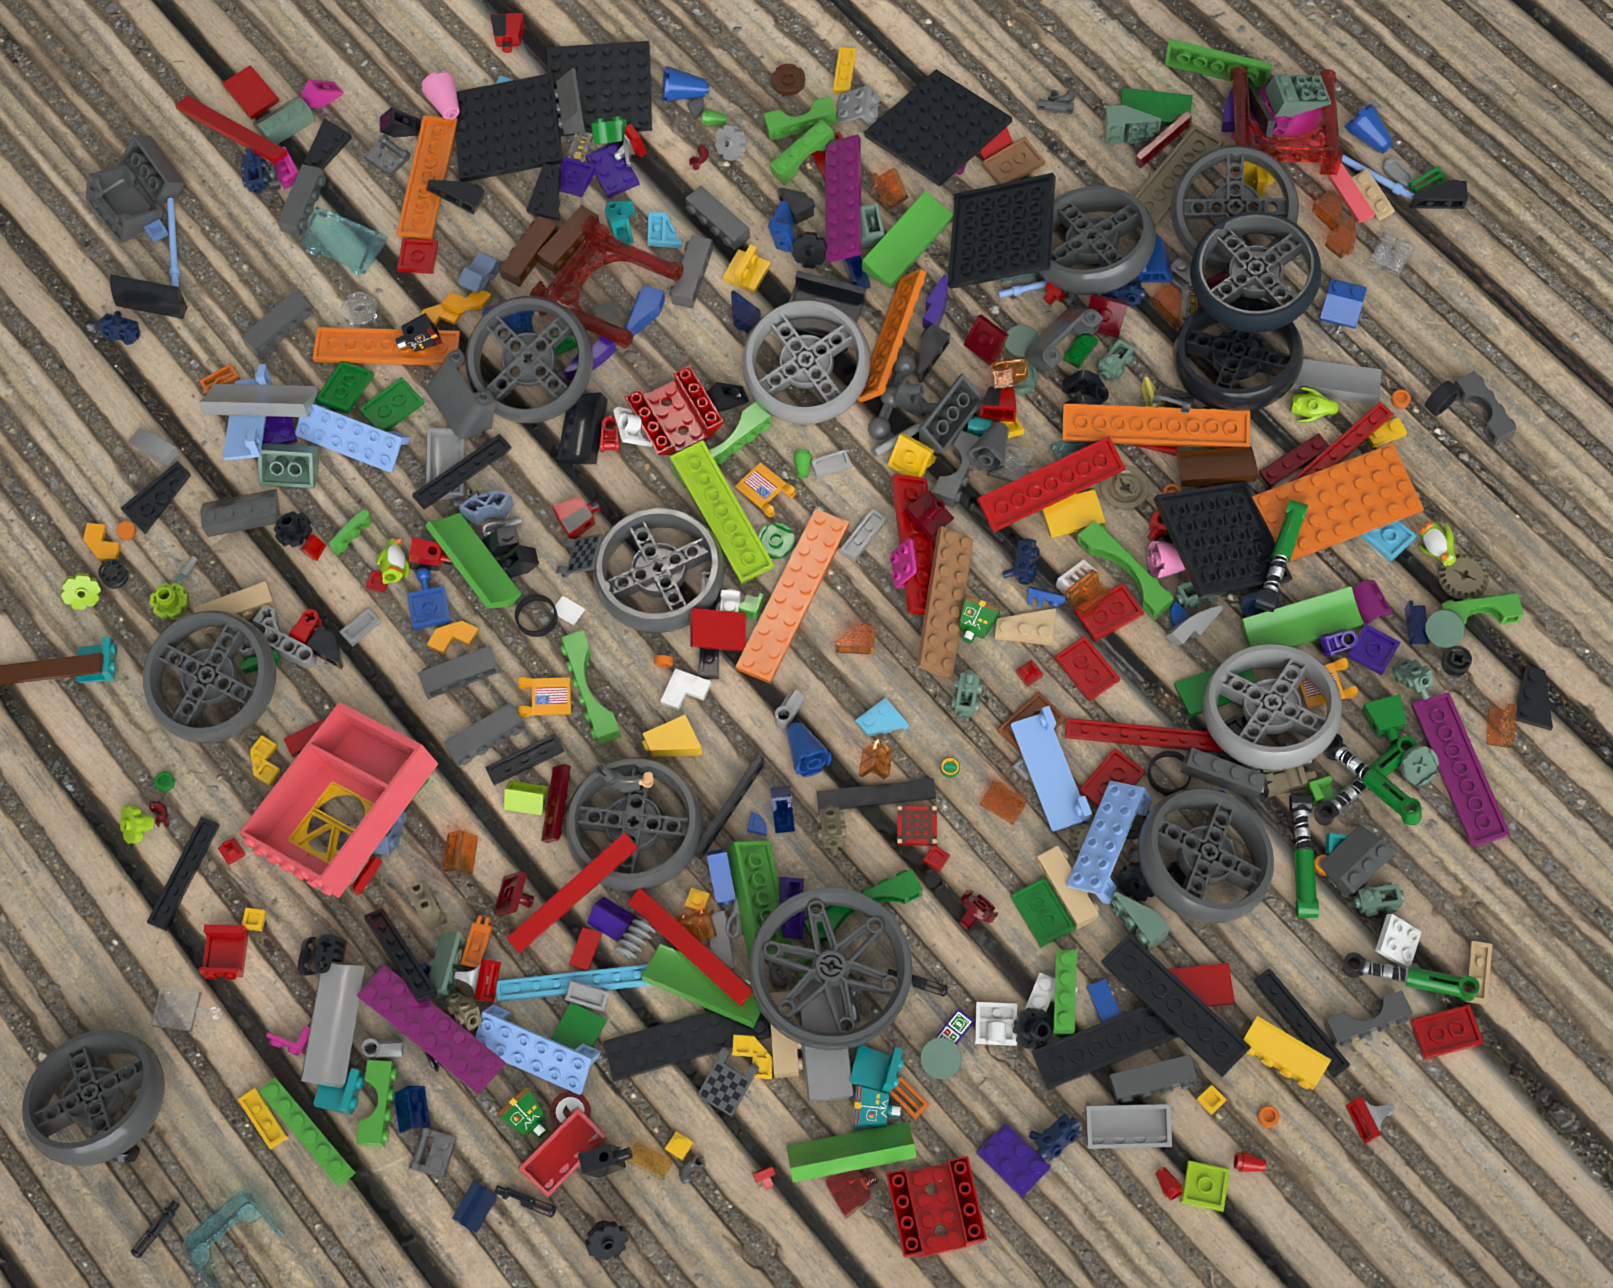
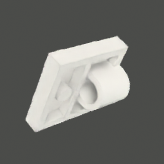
(630, 427)
(1398, 941)
(995, 1023)

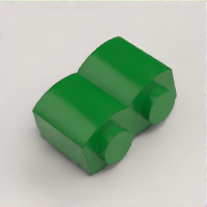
(609, 131)

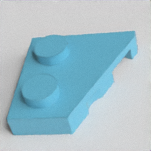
(661, 231)
(881, 719)

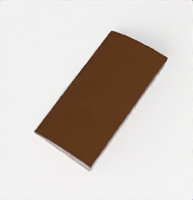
(1217, 466)

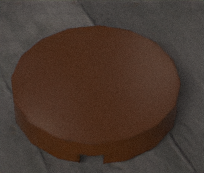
(788, 79)

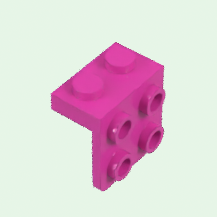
(903, 563)

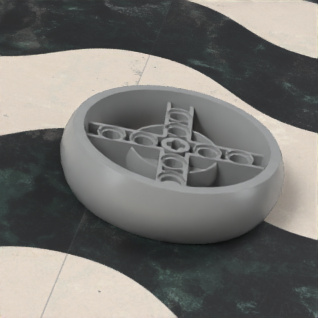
(778, 322)
(1272, 707)

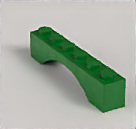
(898, 889)

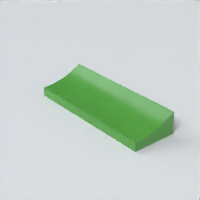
(1214, 62)
(907, 240)
(474, 561)
(1304, 620)
(755, 888)
(679, 976)
(851, 1151)

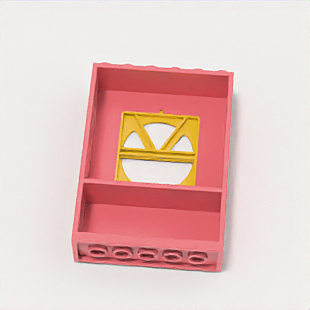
(342, 758)

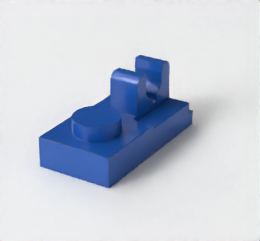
(1041, 594)

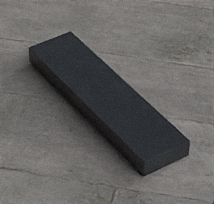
(524, 759)

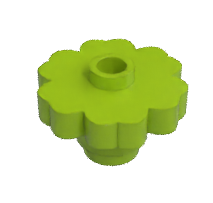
(80, 591)
(169, 601)
(134, 823)

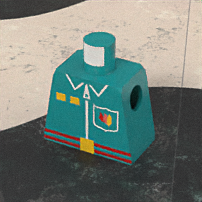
(872, 1109)

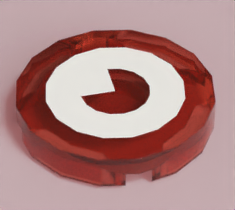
(565, 1104)

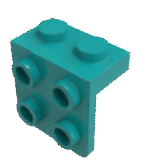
(109, 650)
(876, 1069)
(341, 1099)

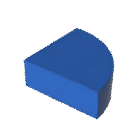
(1177, 614)
(757, 825)

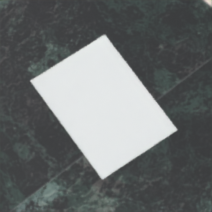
(568, 610)

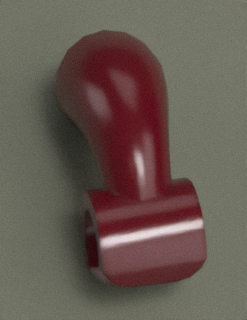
(703, 155)
(160, 808)

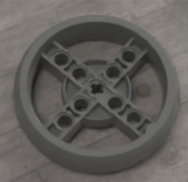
(1234, 157)
(1097, 239)
(565, 322)
(637, 526)
(164, 652)
(688, 830)
(1205, 855)
(93, 1097)

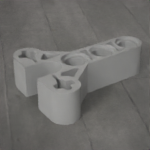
(269, 622)

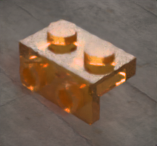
(890, 188)

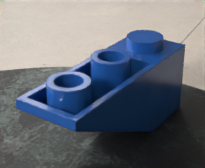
(646, 309)

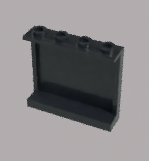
(840, 294)

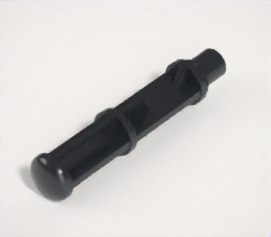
(921, 983)
(526, 1200)
(154, 1230)

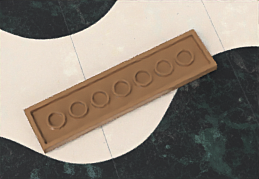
(945, 602)

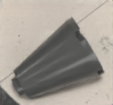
(990, 449)

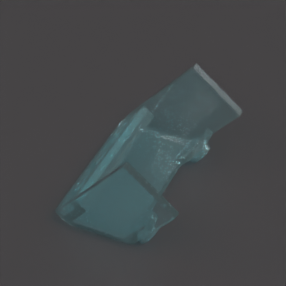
(239, 1207)

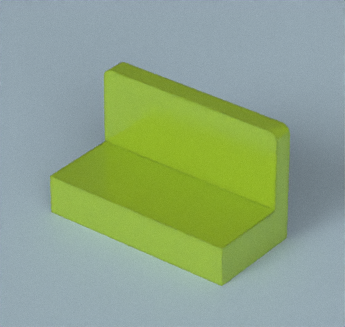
(525, 797)

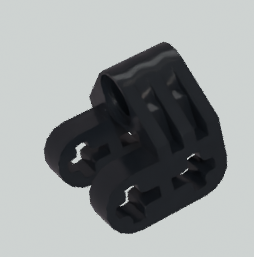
(1095, 392)
(325, 949)

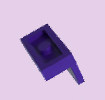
(610, 919)

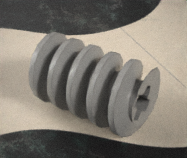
(634, 938)

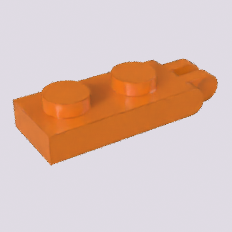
(477, 943)

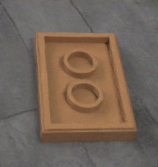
(1013, 162)

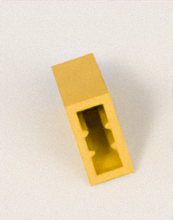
(672, 739)

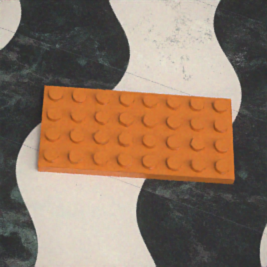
(1344, 500)

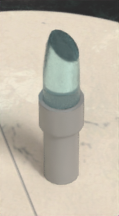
(186, 570)

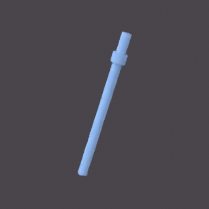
(1396, 188)
(174, 271)
(1016, 290)

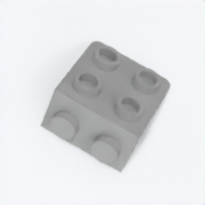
(858, 104)

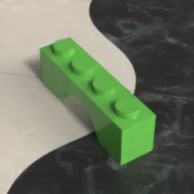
(782, 125)
(788, 163)
(1503, 608)
(1064, 992)
(373, 1130)

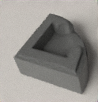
(696, 107)

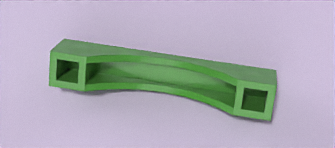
(752, 422)
(1099, 543)
(603, 721)
(307, 1132)

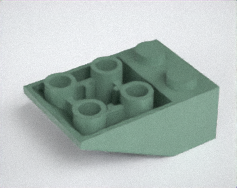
(1296, 94)
(1129, 125)
(871, 225)
(1140, 921)

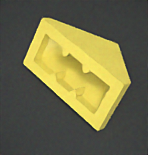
(1148, 391)

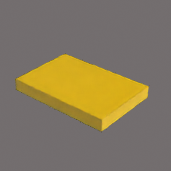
(1073, 514)

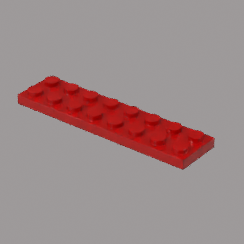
(1051, 484)
(905, 492)

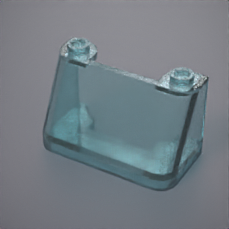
(343, 240)

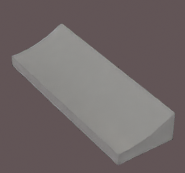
(1338, 381)
(259, 400)
(332, 1025)
(825, 1070)

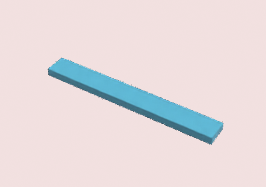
(559, 983)

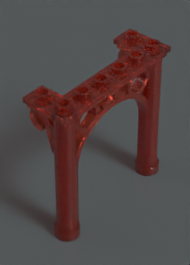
(1287, 147)
(600, 241)

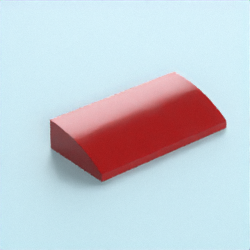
(558, 1153)

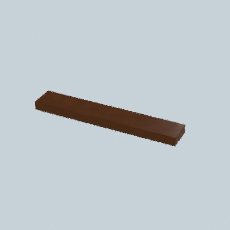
(51, 669)

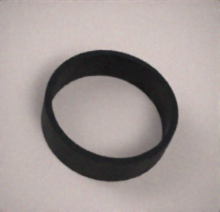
(536, 597)
(1158, 788)

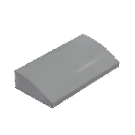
(443, 452)
(1128, 1126)

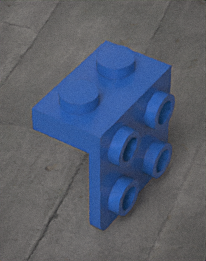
(781, 226)

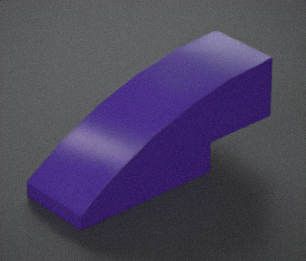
(1227, 123)
(936, 304)
(601, 352)
(788, 888)

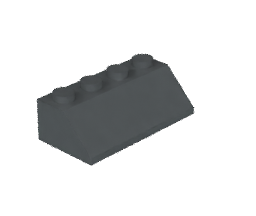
(152, 170)
(950, 415)
(240, 513)

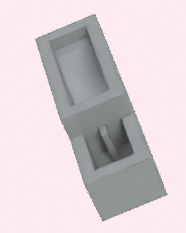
(154, 447)
(1192, 626)

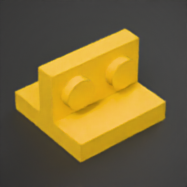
(1256, 177)
(747, 270)
(911, 456)

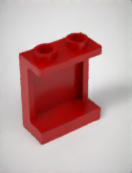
(224, 951)

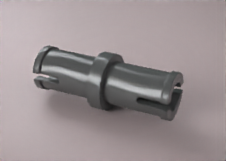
(1055, 106)

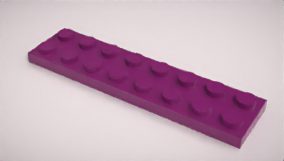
(843, 198)
(1460, 770)
(431, 1030)

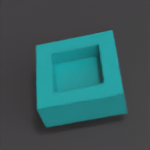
(1333, 841)

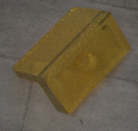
(650, 1161)

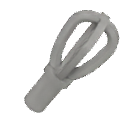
(511, 523)
(734, 913)

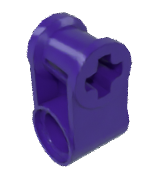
(1334, 643)

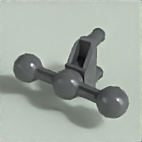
(902, 395)

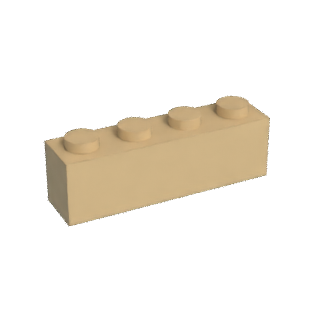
(243, 603)
(1076, 902)
(785, 1050)

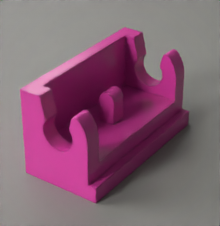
(286, 171)

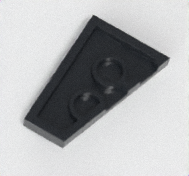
(326, 145)
(545, 197)
(1533, 699)

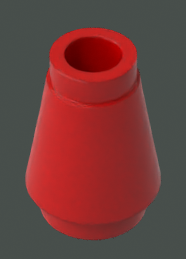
(1248, 1163)
(1169, 1184)

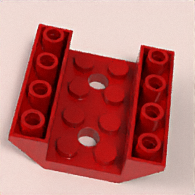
(689, 410)
(952, 1206)

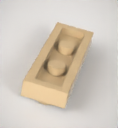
(1373, 194)
(1479, 967)

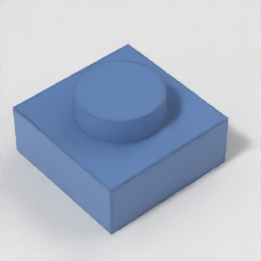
(156, 230)

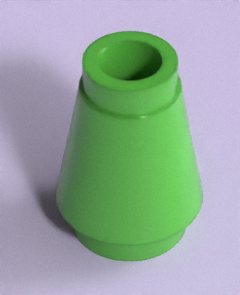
(713, 118)
(802, 462)

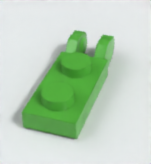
(350, 531)

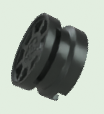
(114, 574)
(1456, 660)

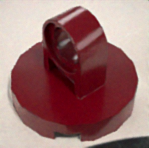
(977, 908)

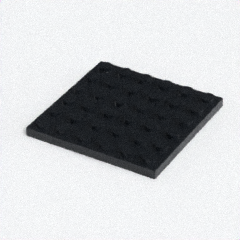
(611, 80)
(938, 127)
(507, 128)
(1002, 231)
(1219, 538)

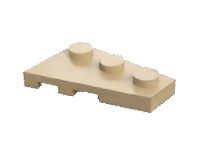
(1028, 627)

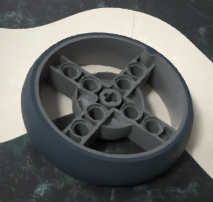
(1226, 234)

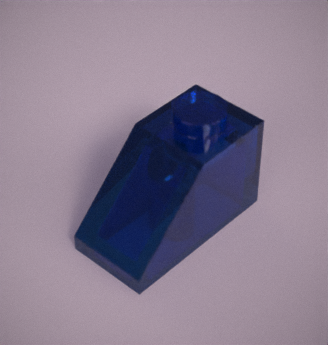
(744, 313)
(782, 809)

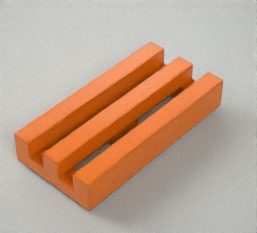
(229, 378)
(919, 1110)

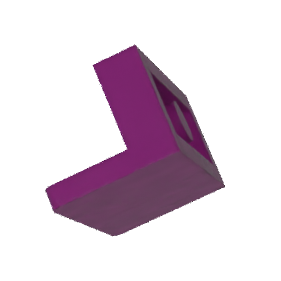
(1370, 601)

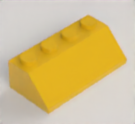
(1285, 1053)

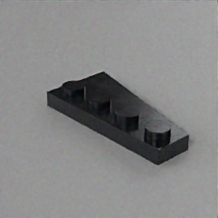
(154, 498)

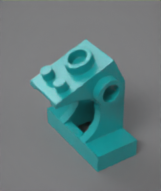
(617, 216)

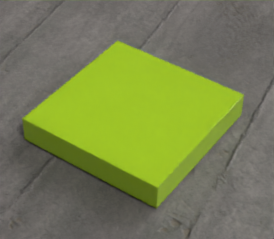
(1205, 1186)

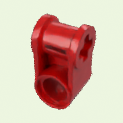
(609, 437)
(305, 626)

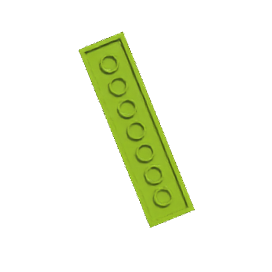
(722, 512)

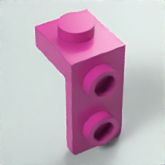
(295, 1049)

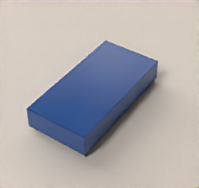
(1103, 1000)

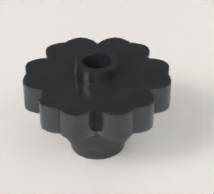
(809, 250)
(292, 529)
(1133, 883)
(1033, 1028)
(606, 1240)

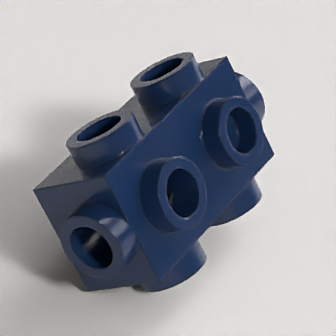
(253, 168)
(1130, 293)
(119, 328)
(1024, 567)
(1056, 1137)

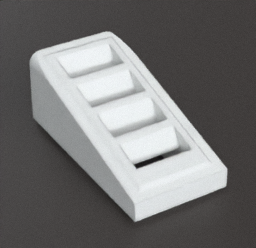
(1064, 581)

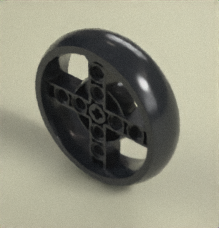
(1238, 355)

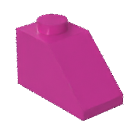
(320, 93)

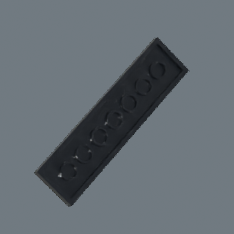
(1176, 1005)
(676, 1043)
(1100, 1046)

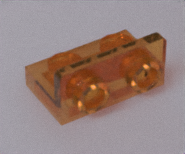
(1003, 802)
(699, 923)

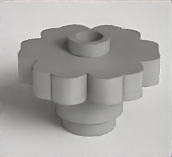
(730, 142)

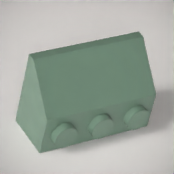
(285, 120)
(288, 465)
(446, 962)

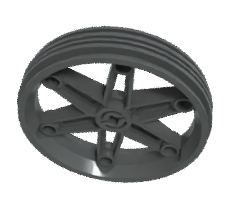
(840, 971)

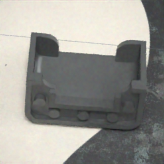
(119, 204)
(1042, 351)
(463, 411)

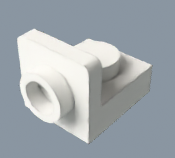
(730, 600)

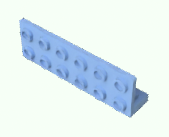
(246, 432)
(351, 437)
(1050, 771)
(1107, 838)
(535, 1052)

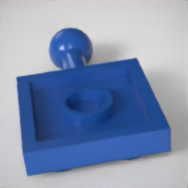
(429, 605)

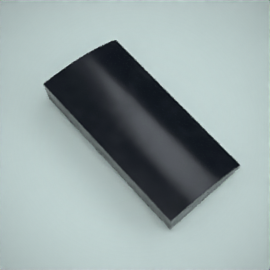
(147, 296)
(583, 430)

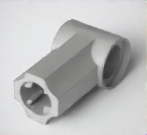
(789, 708)
(385, 1049)

